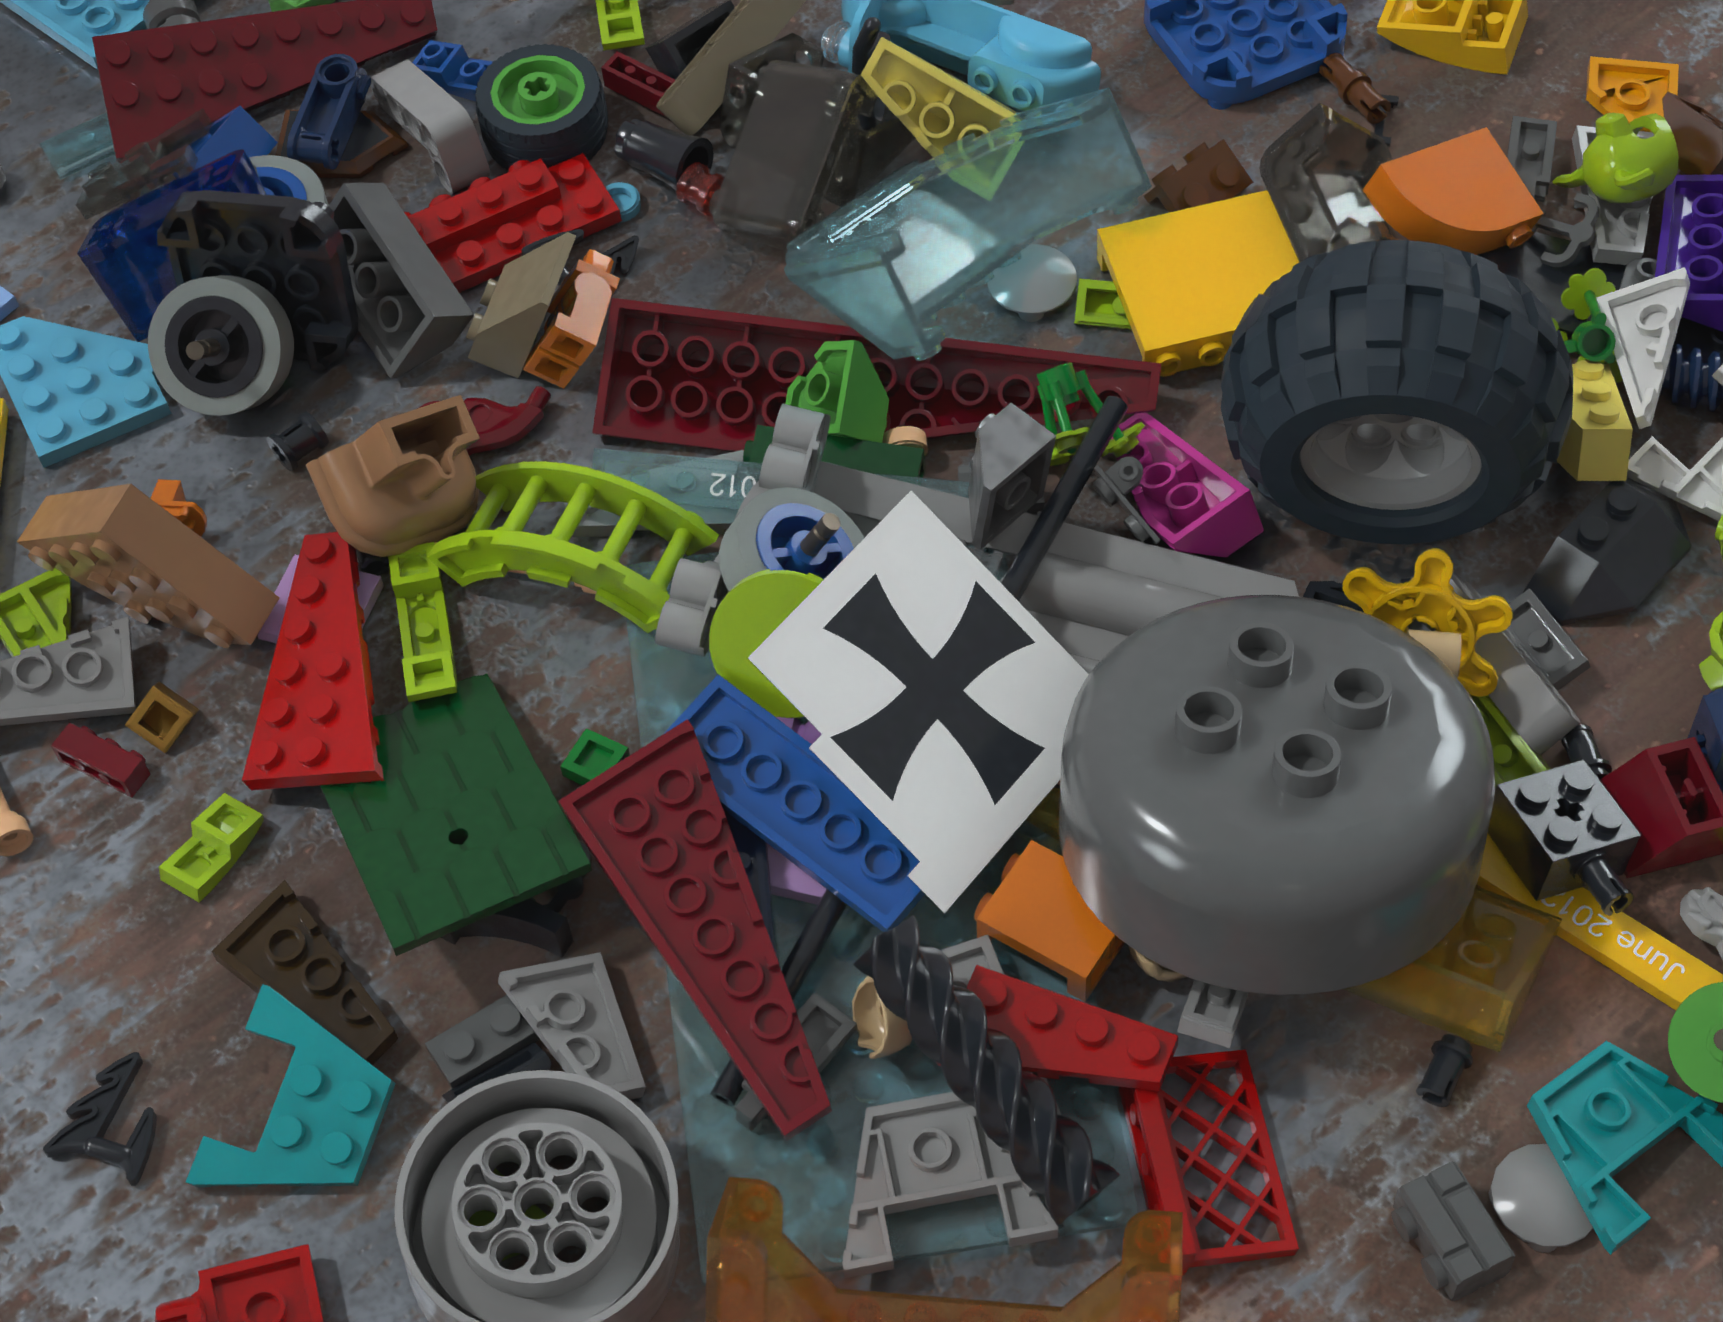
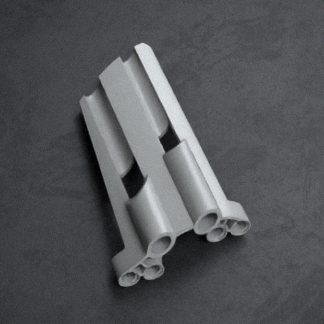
(1084, 593)

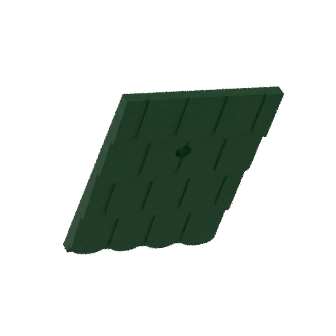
(457, 819)

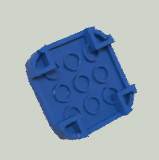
(1245, 46)

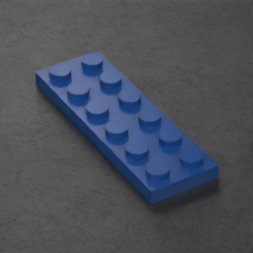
(800, 806)

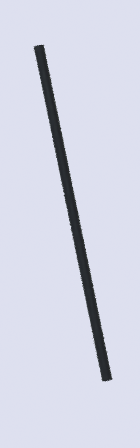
(1015, 581)

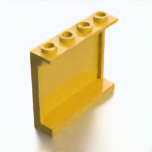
(1194, 275)

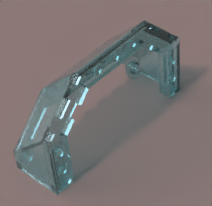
(958, 217)

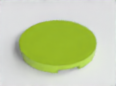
(746, 621)

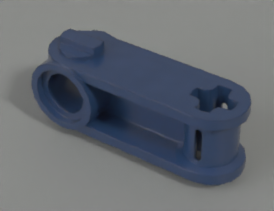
(328, 111)

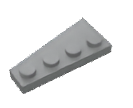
(1620, 226)

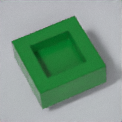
(592, 756)

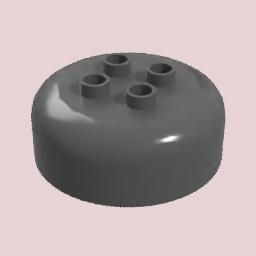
(1275, 794)

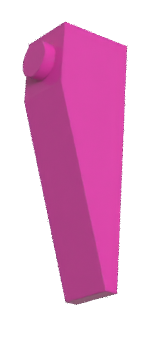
(1188, 496)

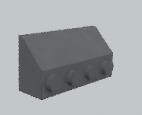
(399, 288)

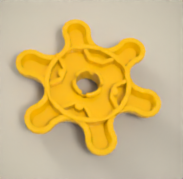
(1434, 602)

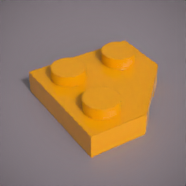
(1630, 86)

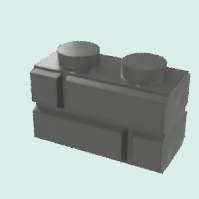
(1452, 1232)

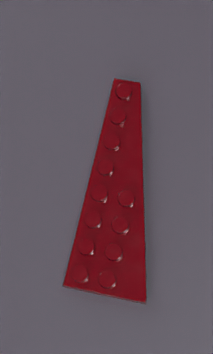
(245, 61)
(681, 875)

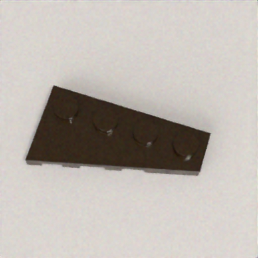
(288, 952)

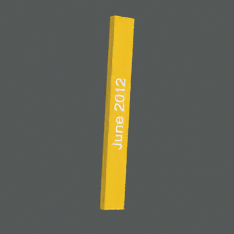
(1612, 940)

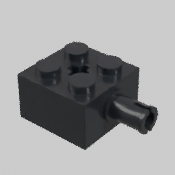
(1565, 834)

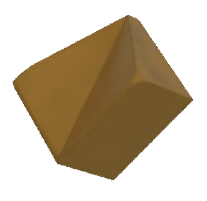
(161, 717)

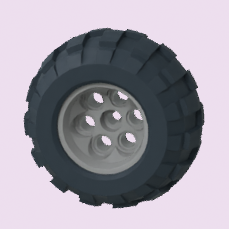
(1397, 392)

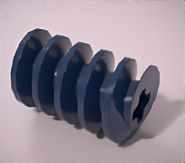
(1693, 377)

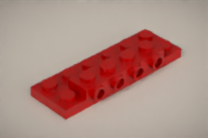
(497, 217)

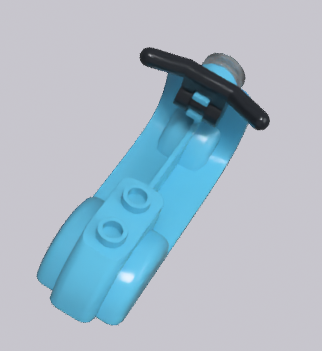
(998, 50)

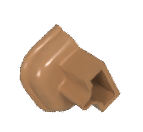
(402, 480)

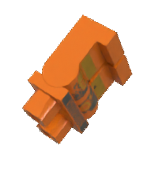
(574, 321)

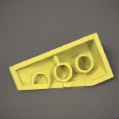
(929, 100)

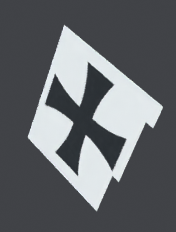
(928, 694)

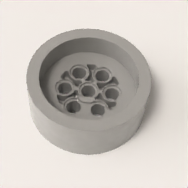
(529, 1122)

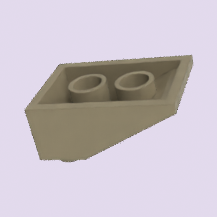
(517, 306)

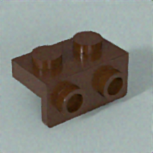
(1207, 178)

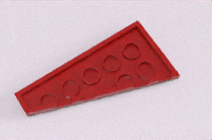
(319, 688)

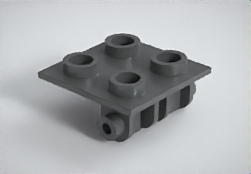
(1115, 485)

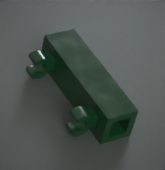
(851, 453)

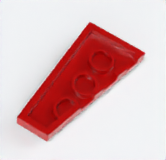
(1073, 1037)

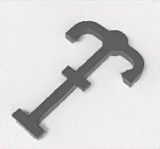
(1580, 233)

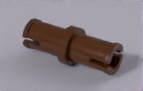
(1355, 88)

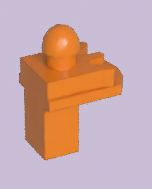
(171, 497)

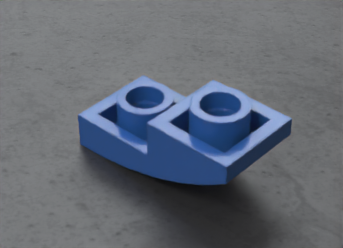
(451, 68)

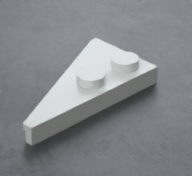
(1645, 330)

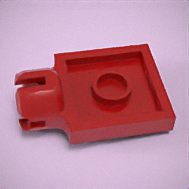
(255, 1289)

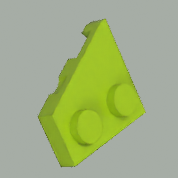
(36, 612)

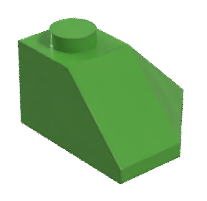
(846, 389)

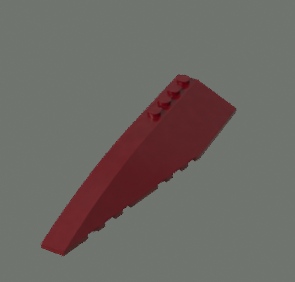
(721, 373)

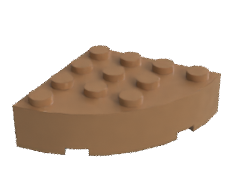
(147, 563)

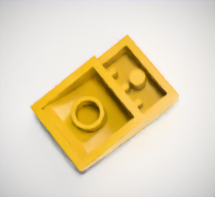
(1457, 32)

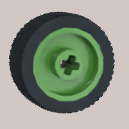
(541, 106)

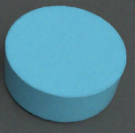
(626, 198)

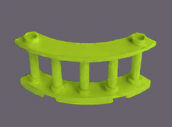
(555, 560)

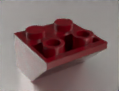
(1672, 805)

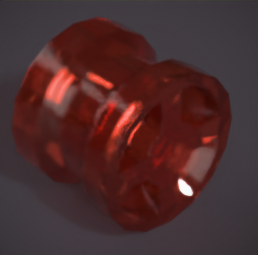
(698, 186)

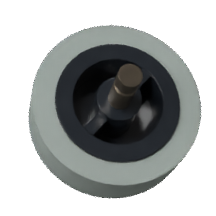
(220, 344)

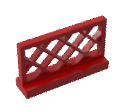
(1160, 1168)

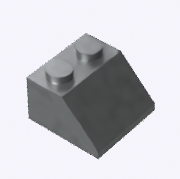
(1006, 471)

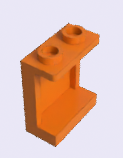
(1048, 920)

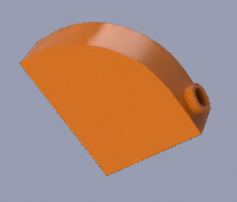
(1456, 195)

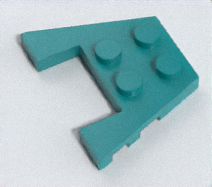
(321, 1115)
(1606, 1117)

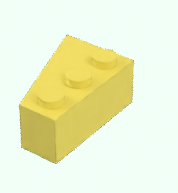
(1599, 427)

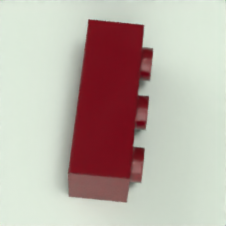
(635, 80)
(101, 759)

